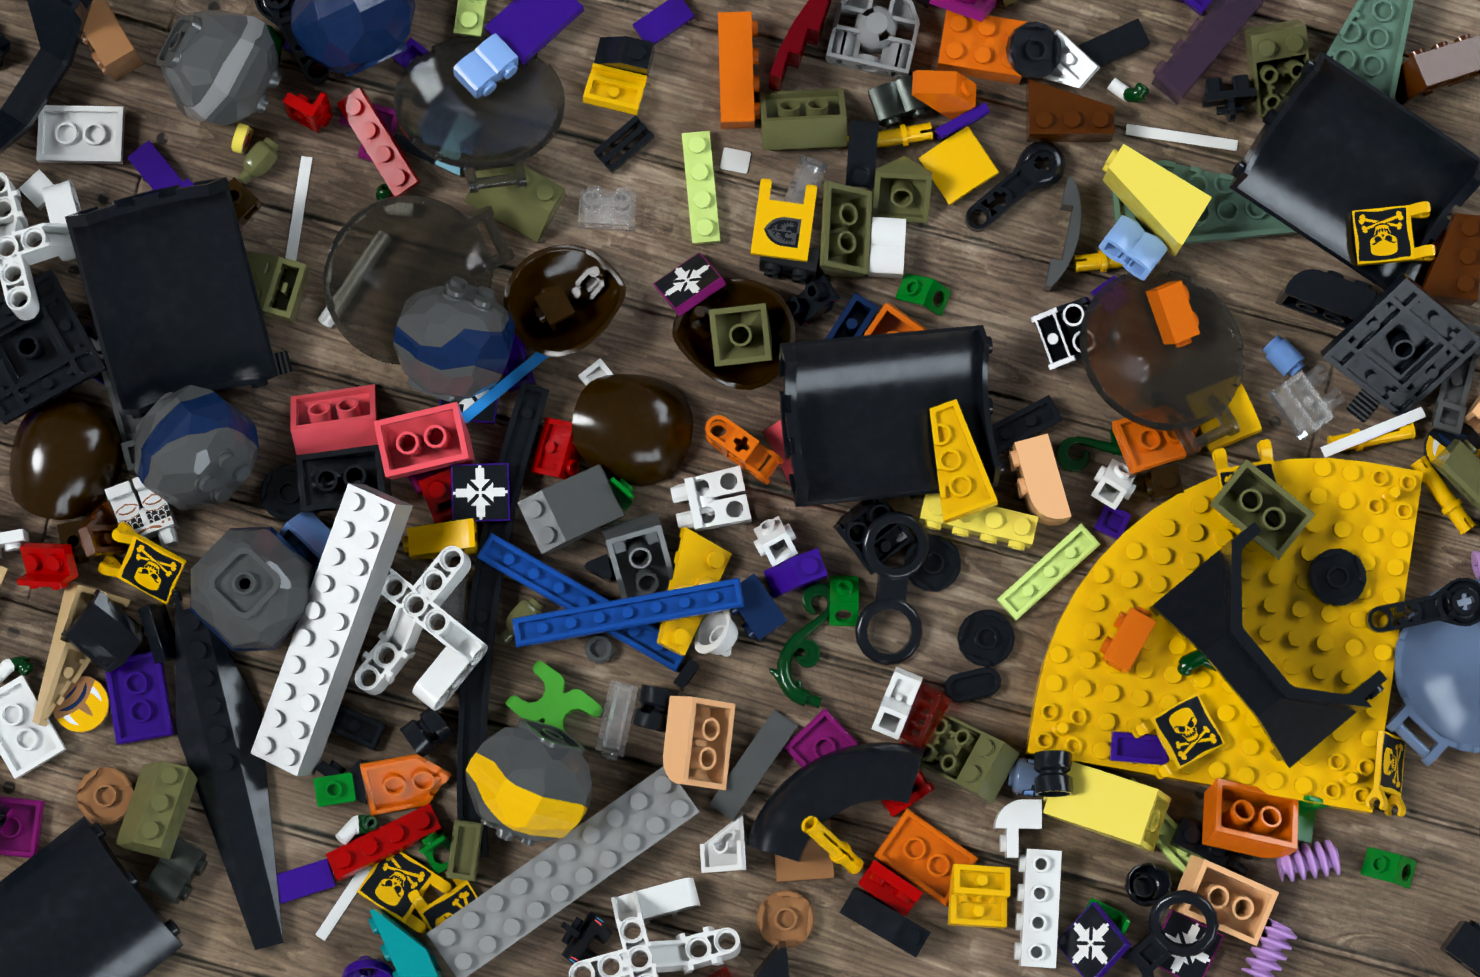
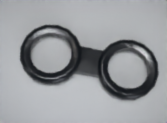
(892, 588)
(1157, 947)

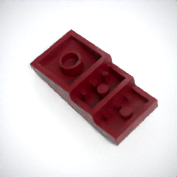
(804, 30)

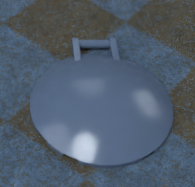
(1439, 685)

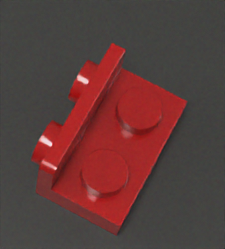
(311, 116)
(556, 451)
(47, 565)
(889, 888)

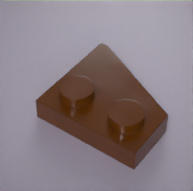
(97, 533)

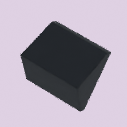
(600, 567)

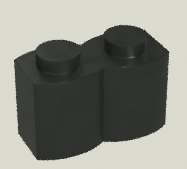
(895, 101)
(173, 876)

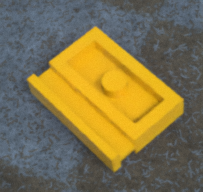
(614, 89)

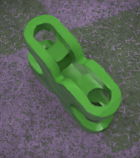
(554, 704)

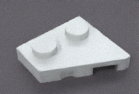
(1074, 67)

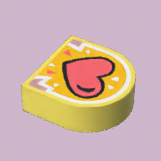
(241, 138)

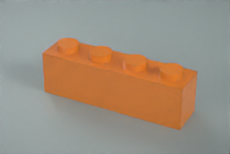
(736, 70)

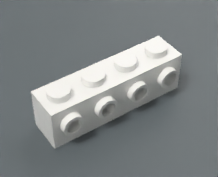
(1039, 908)

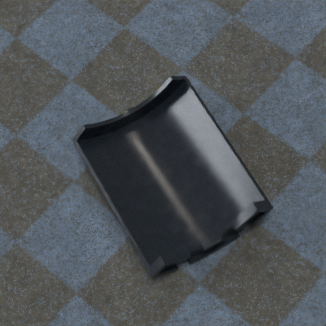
(1347, 149)
(172, 293)
(862, 412)
(80, 913)

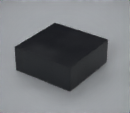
(686, 674)

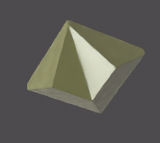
(902, 191)
(741, 335)

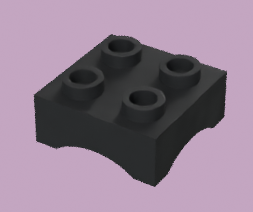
(799, 271)

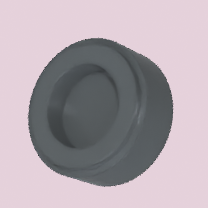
(599, 649)

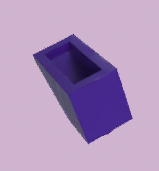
(796, 573)

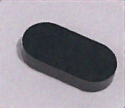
(972, 684)

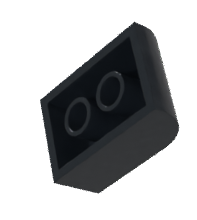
(1326, 296)

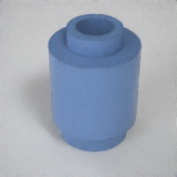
(1284, 356)

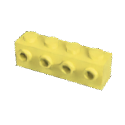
(989, 524)

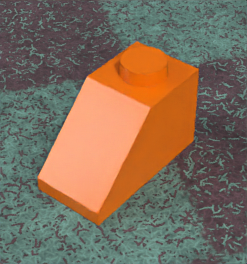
(944, 91)

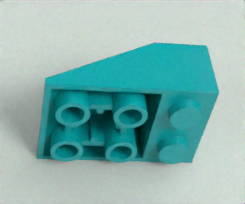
(406, 951)

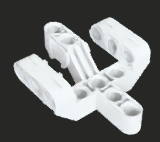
(16, 234)
(462, 647)
(663, 956)

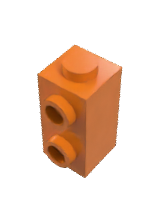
(1173, 313)
(1128, 639)

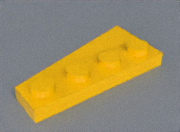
(960, 471)
(696, 563)

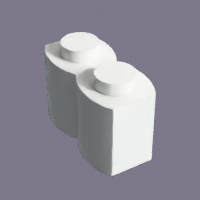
(887, 247)

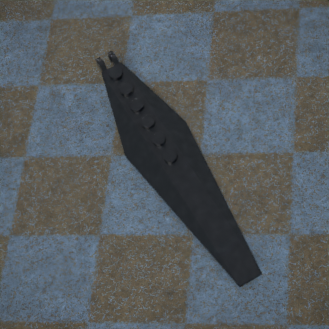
(217, 732)

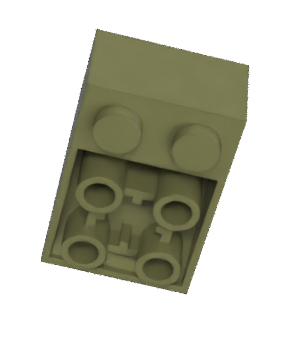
(1275, 60)
(278, 284)
(968, 758)

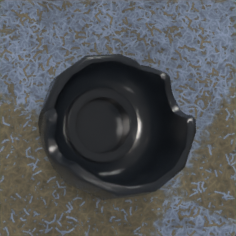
(1147, 884)

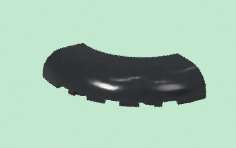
(830, 786)

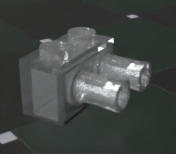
(607, 209)
(1302, 404)

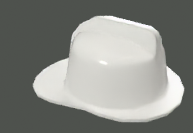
(716, 634)

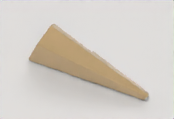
(64, 661)

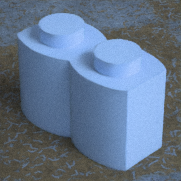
(486, 66)
(1133, 247)

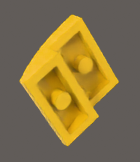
(959, 165)
(1244, 414)
(978, 896)

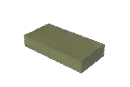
(465, 850)

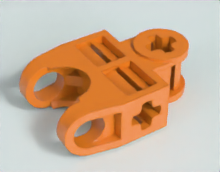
(752, 457)

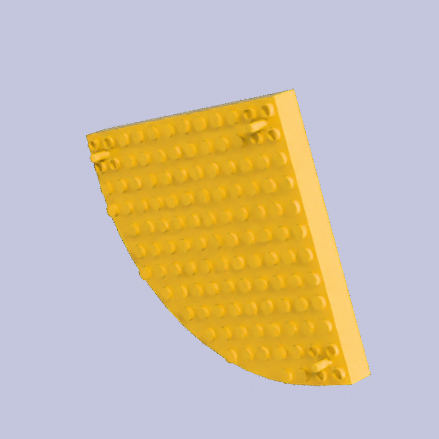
(1312, 644)

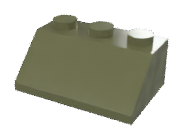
(803, 119)
(520, 208)
(845, 231)
(1461, 469)
(1256, 498)
(157, 809)

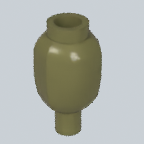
(259, 160)
(524, 608)

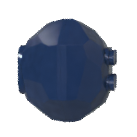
(351, 33)

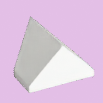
(725, 849)

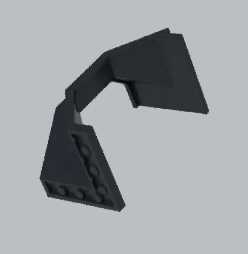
(58, 32)
(1209, 616)

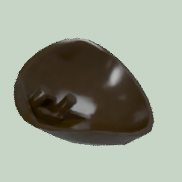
(587, 281)
(694, 337)
(633, 427)
(64, 459)

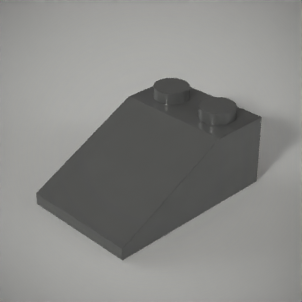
(571, 509)
(639, 556)

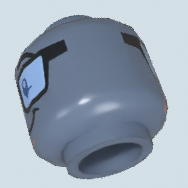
(1022, 777)

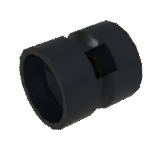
(653, 708)
(427, 731)
(1053, 777)

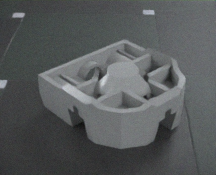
(866, 36)

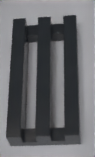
(616, 136)

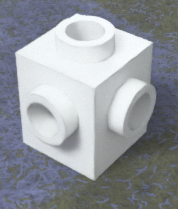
(1113, 484)
(775, 540)

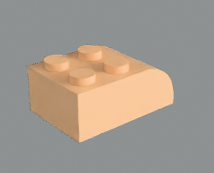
(1039, 480)
(698, 741)
(1239, 901)

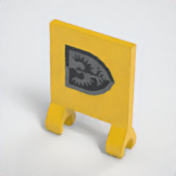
(783, 227)

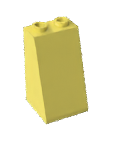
(1155, 196)
(1111, 807)

